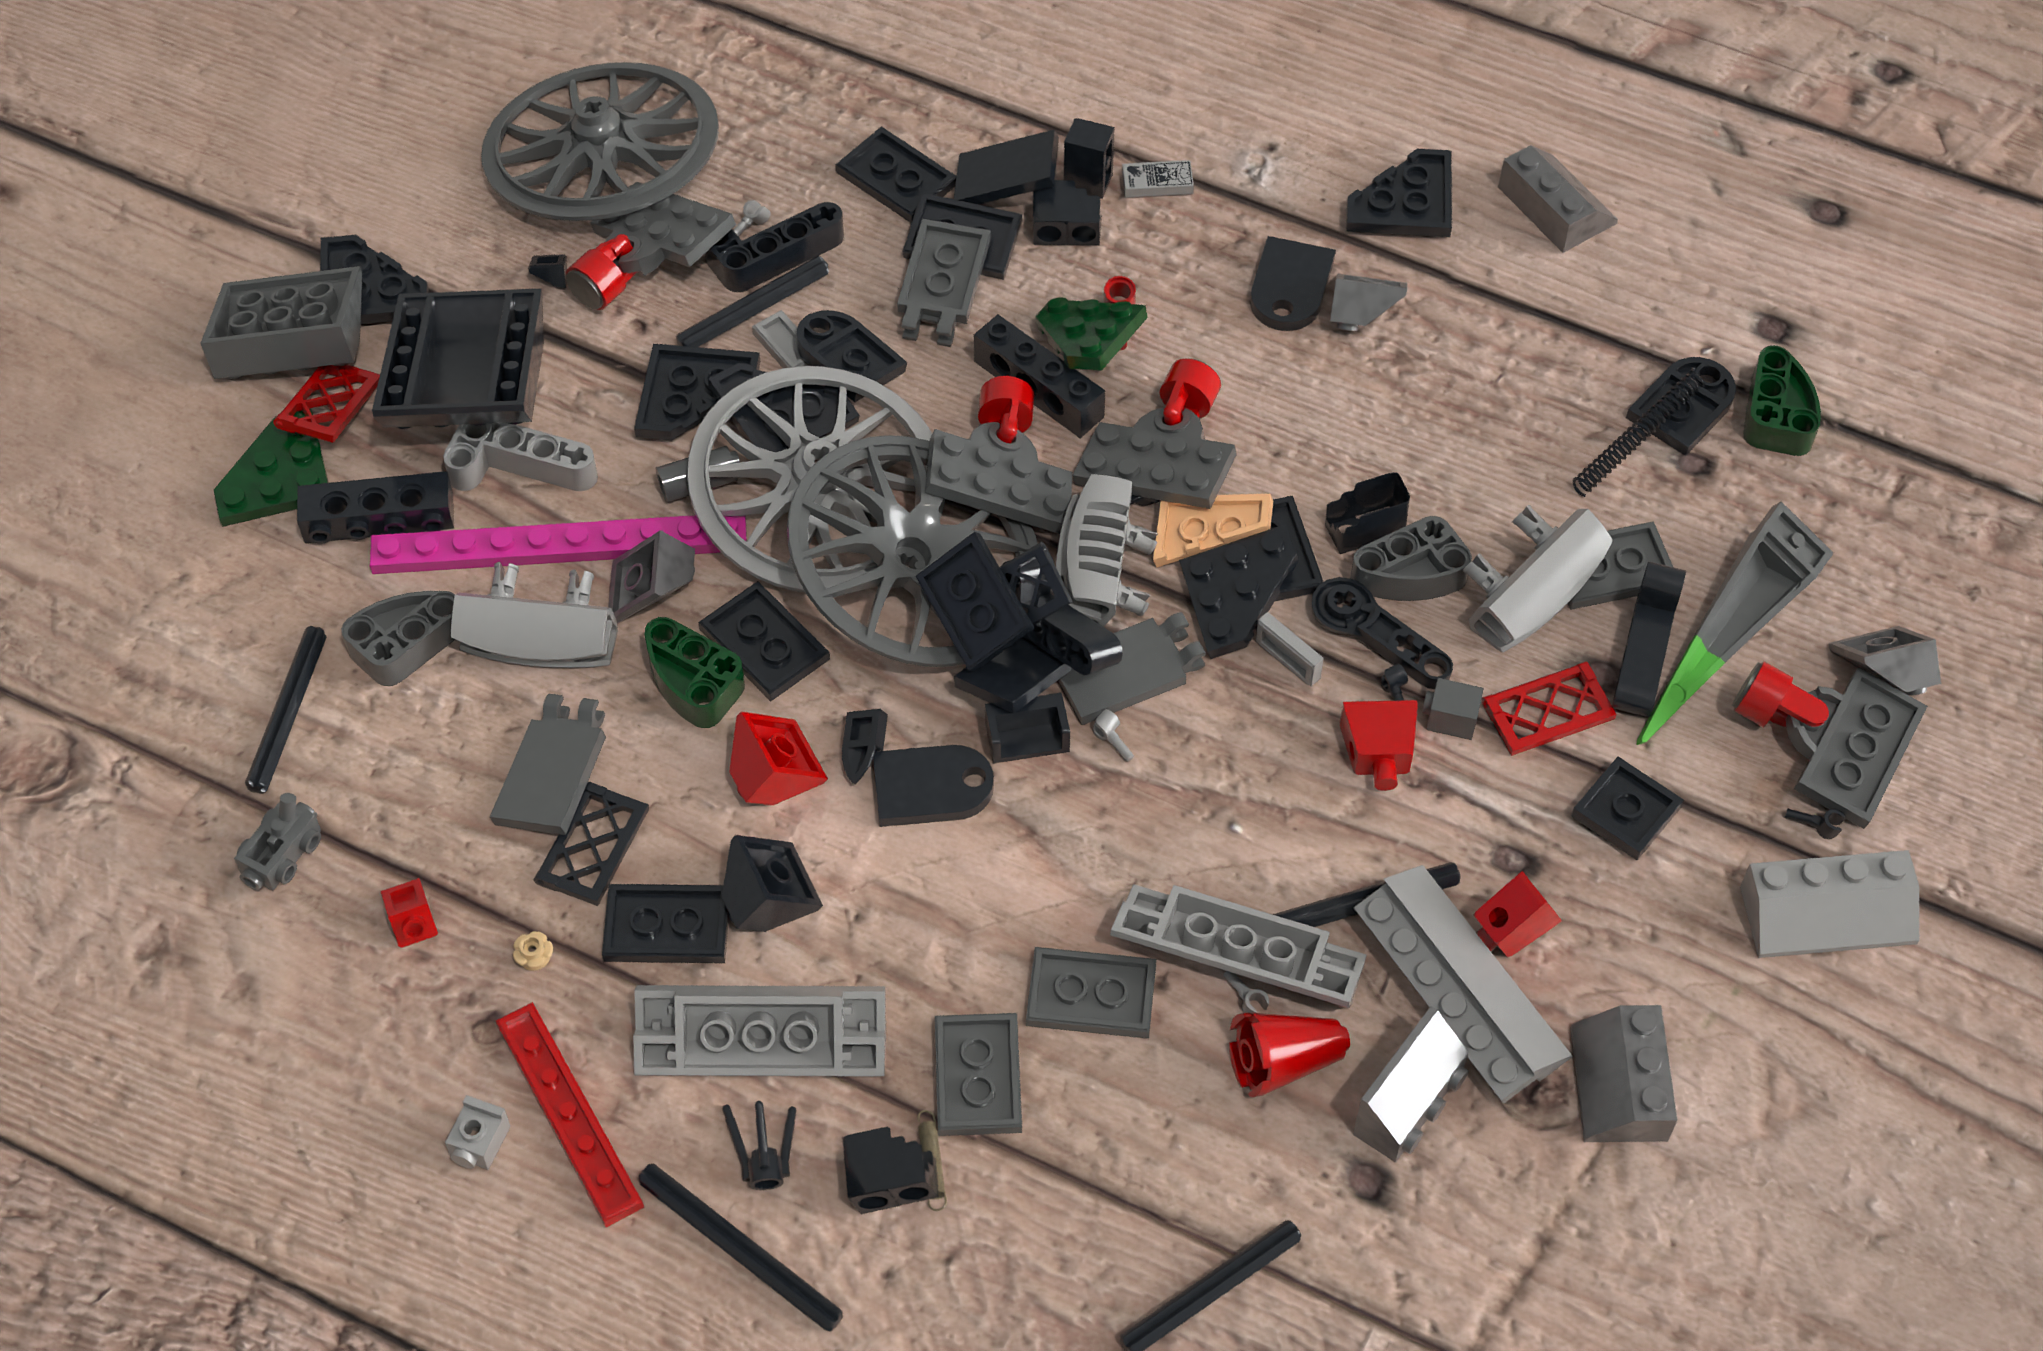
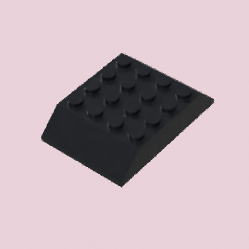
(461, 359)

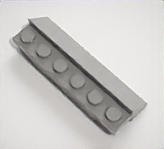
(1241, 942)
(1462, 981)
(759, 1030)

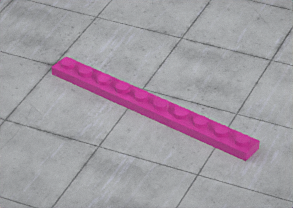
(533, 543)

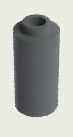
(673, 476)

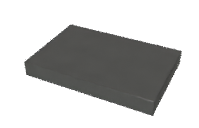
(1623, 566)
(1091, 992)
(978, 1074)

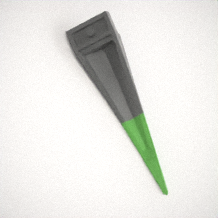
(1766, 576)

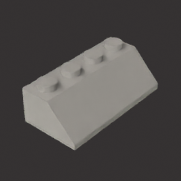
(1832, 903)

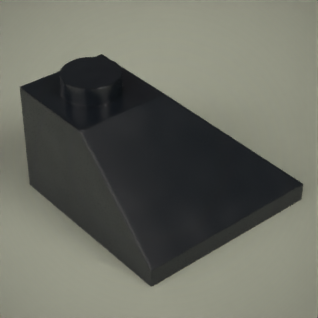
(766, 884)

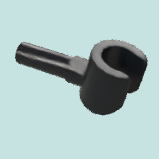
(1392, 681)
(1823, 824)

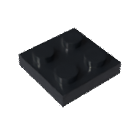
(1627, 808)

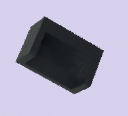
(1089, 156)
(1031, 732)

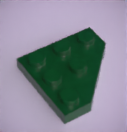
(1089, 330)
(268, 475)

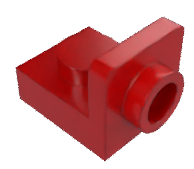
(409, 913)

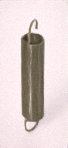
(929, 1140)

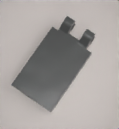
(942, 278)
(1146, 670)
(551, 768)

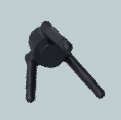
(765, 1167)

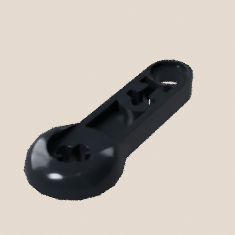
(1376, 628)

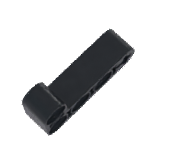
(776, 249)
(1068, 633)
(1648, 639)

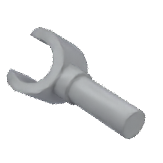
(753, 213)
(1105, 729)
(1247, 994)

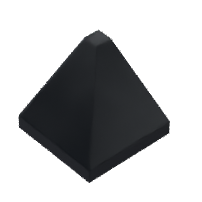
(550, 269)

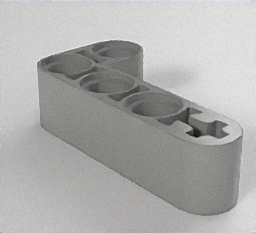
(518, 452)

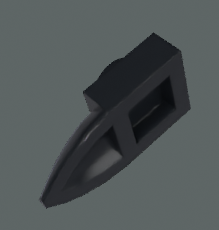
(862, 737)

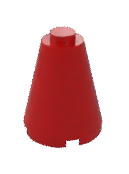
(1283, 1049)

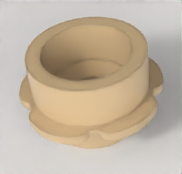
(536, 959)

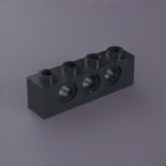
(1057, 390)
(375, 507)

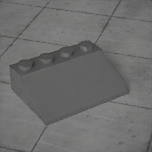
(285, 323)

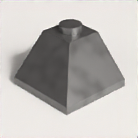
(1363, 299)
(649, 573)
(1894, 656)

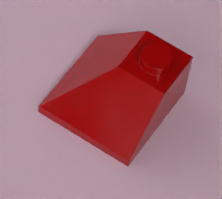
(772, 759)

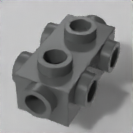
(278, 844)

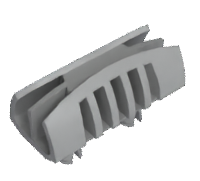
(1093, 549)
(1543, 583)
(535, 630)

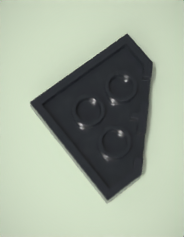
(1406, 198)
(381, 275)
(678, 389)
(818, 406)
(1237, 586)

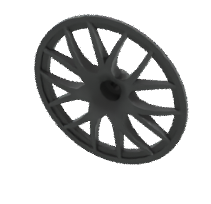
(597, 137)
(896, 542)

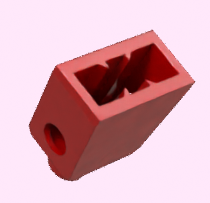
(1380, 738)
(1515, 916)

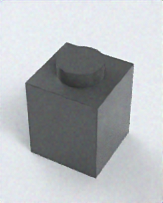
(1453, 708)

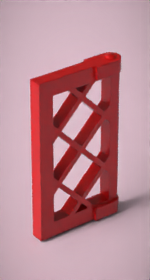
(310, 424)
(1546, 735)

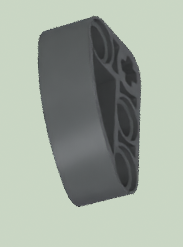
(1423, 571)
(390, 632)

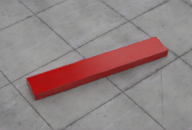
(569, 1115)

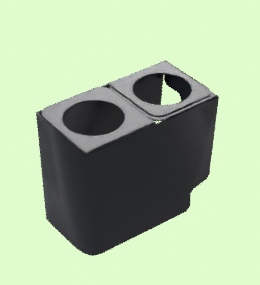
(1066, 216)
(1368, 497)
(887, 1171)

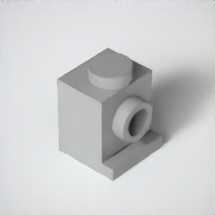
(477, 1149)

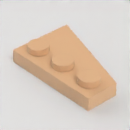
(1193, 530)

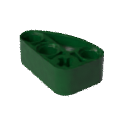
(1781, 405)
(685, 682)

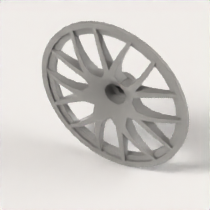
(790, 467)

